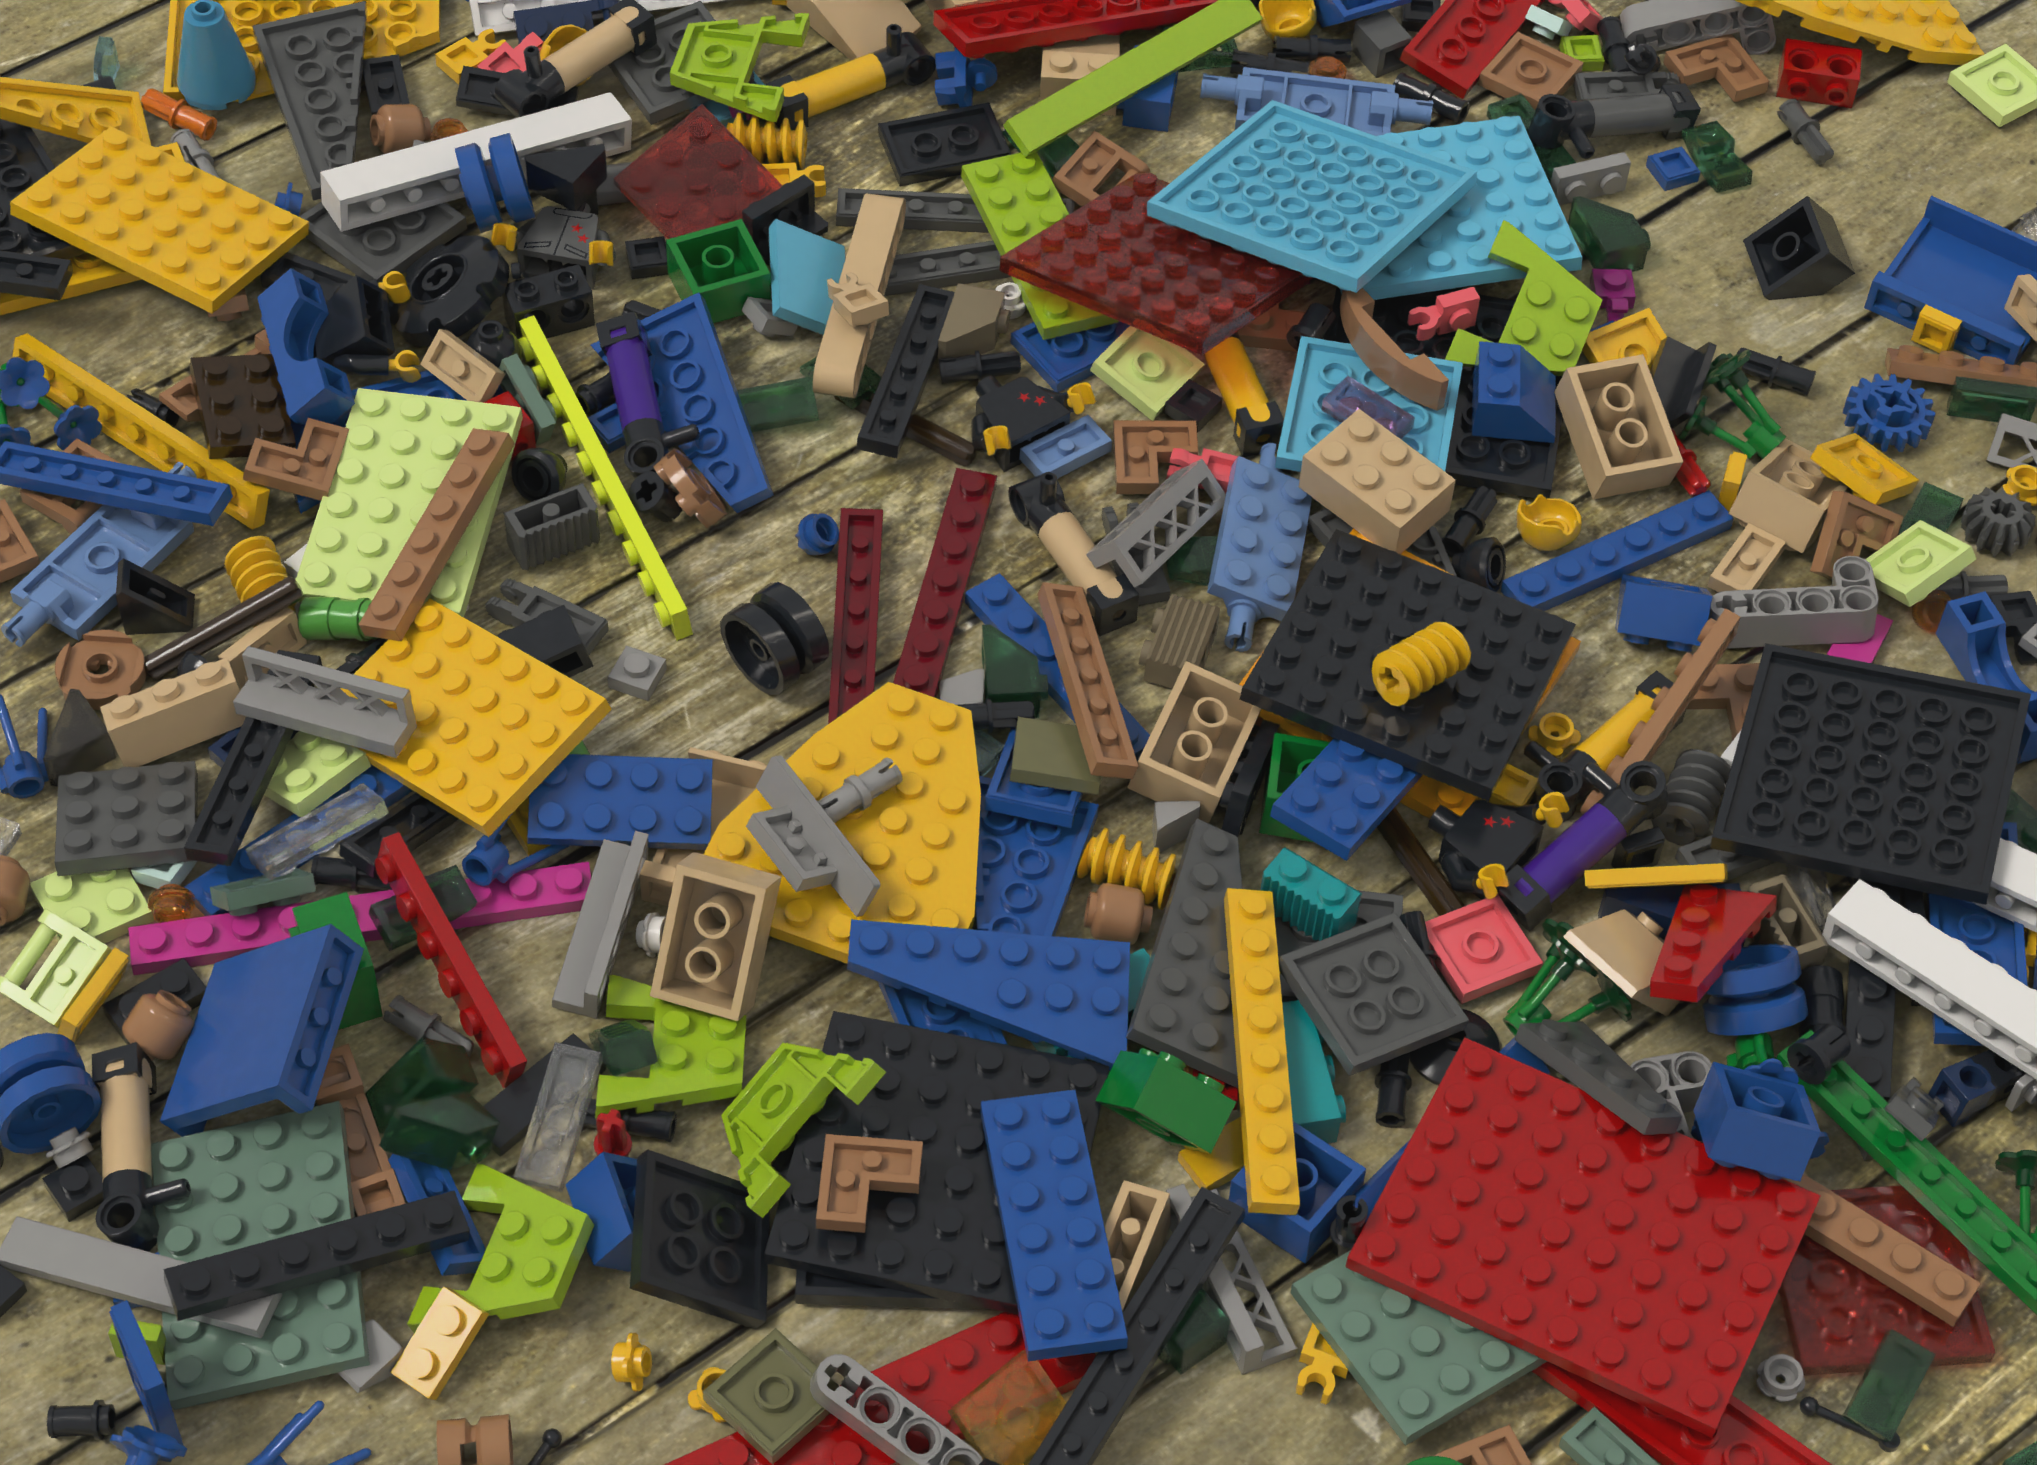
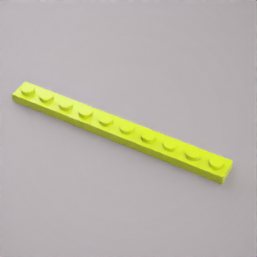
(606, 485)

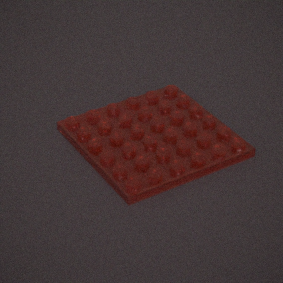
(1150, 272)

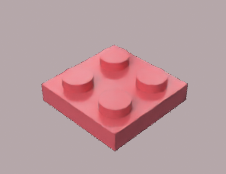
(1481, 949)

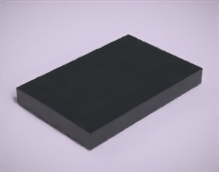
(941, 142)

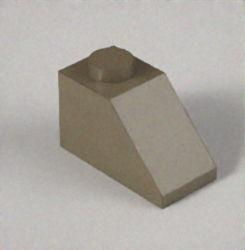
(973, 322)

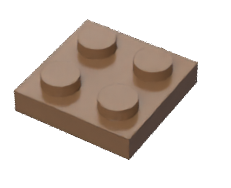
(1529, 69)

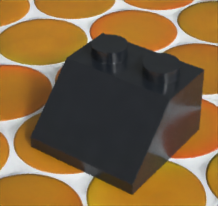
(1799, 253)

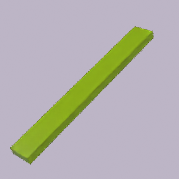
(1130, 74)

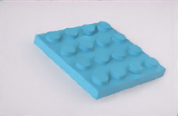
(1321, 368)

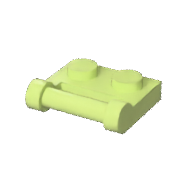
(61, 975)

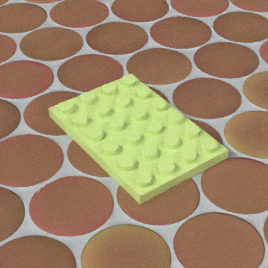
(382, 485)

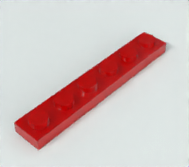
(456, 971)

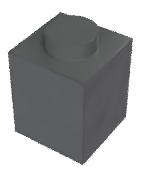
(1380, 42)

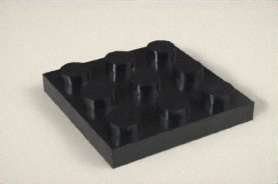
(698, 1241)

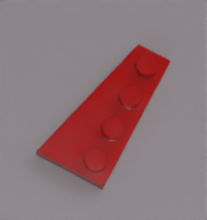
(1705, 935)

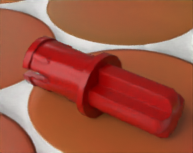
(1690, 473)
(612, 1134)

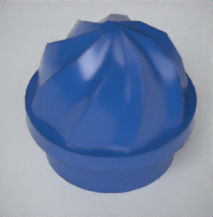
(817, 534)

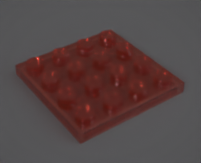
(1843, 1313)

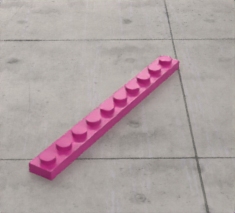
(224, 936)

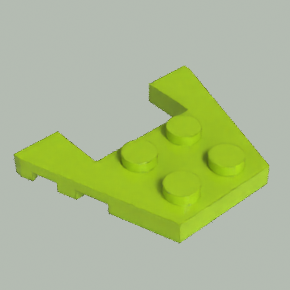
(721, 56)
(1550, 310)
(695, 1052)
(777, 1105)
(528, 1253)

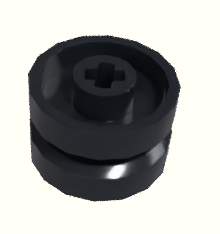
(774, 638)

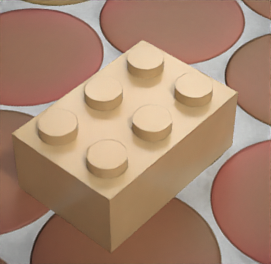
(1618, 426)
(1376, 482)
(1195, 741)
(715, 936)

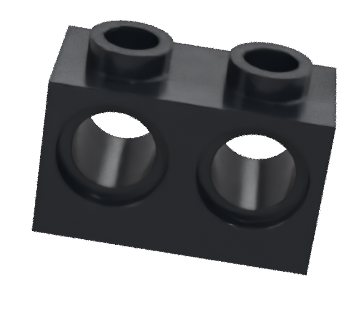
(556, 299)

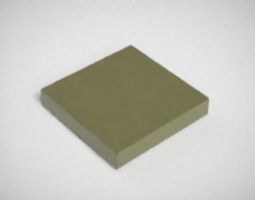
(1051, 757)
(769, 1396)

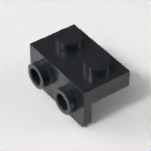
(791, 204)

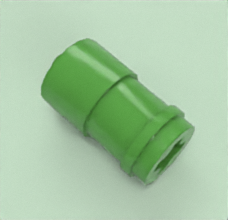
(332, 618)

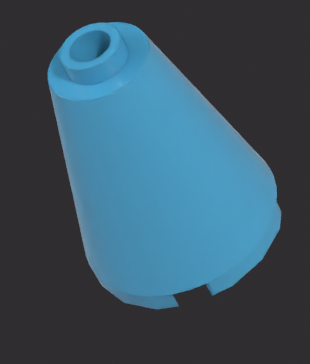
(212, 59)

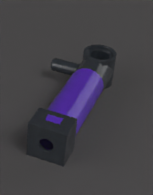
(628, 353)
(1585, 841)

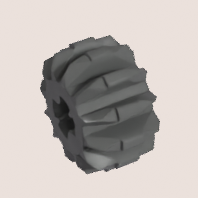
(1998, 521)

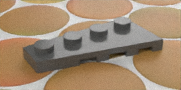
(1600, 1072)

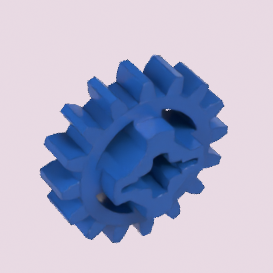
(1889, 412)

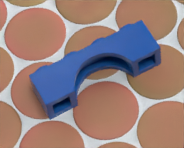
(292, 318)
(1976, 642)

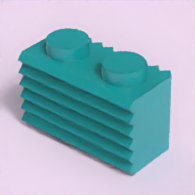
(1310, 896)

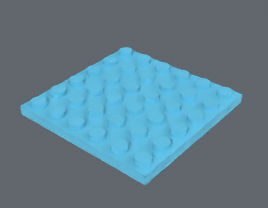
(1507, 188)
(1312, 195)

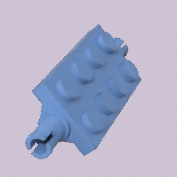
(1353, 103)
(1258, 545)
(79, 578)

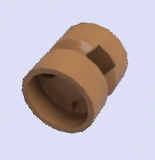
(491, 1436)

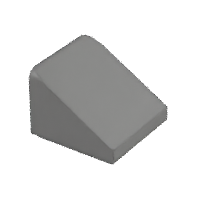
(963, 688)
(1173, 822)
(383, 1355)

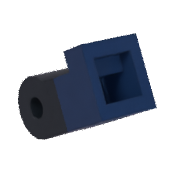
(1974, 1085)

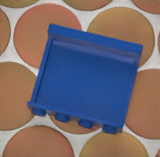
(1963, 270)
(264, 1029)

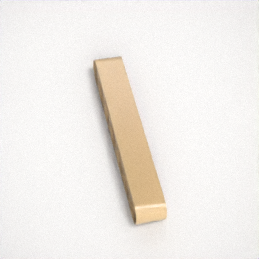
(871, 259)

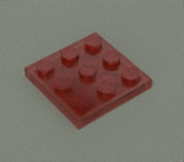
(695, 177)

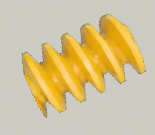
(771, 140)
(254, 567)
(1420, 663)
(1128, 867)

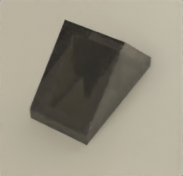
(78, 740)

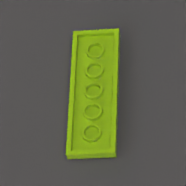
(1016, 204)

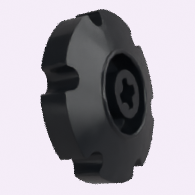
(450, 289)

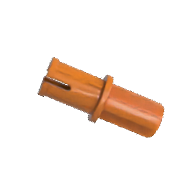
(179, 114)

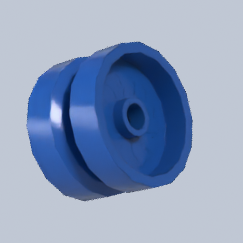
(489, 184)
(1756, 992)
(43, 1092)

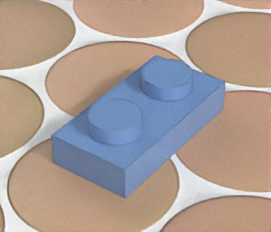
(1066, 448)

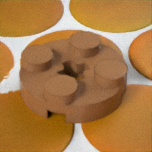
(695, 491)
(99, 648)

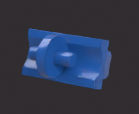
(967, 75)

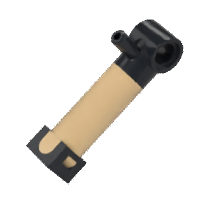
(626, 30)
(1043, 506)
(125, 1085)

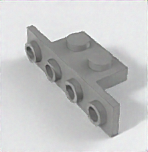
(806, 840)

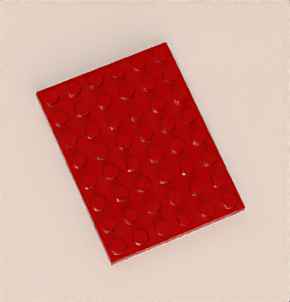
(1584, 1236)

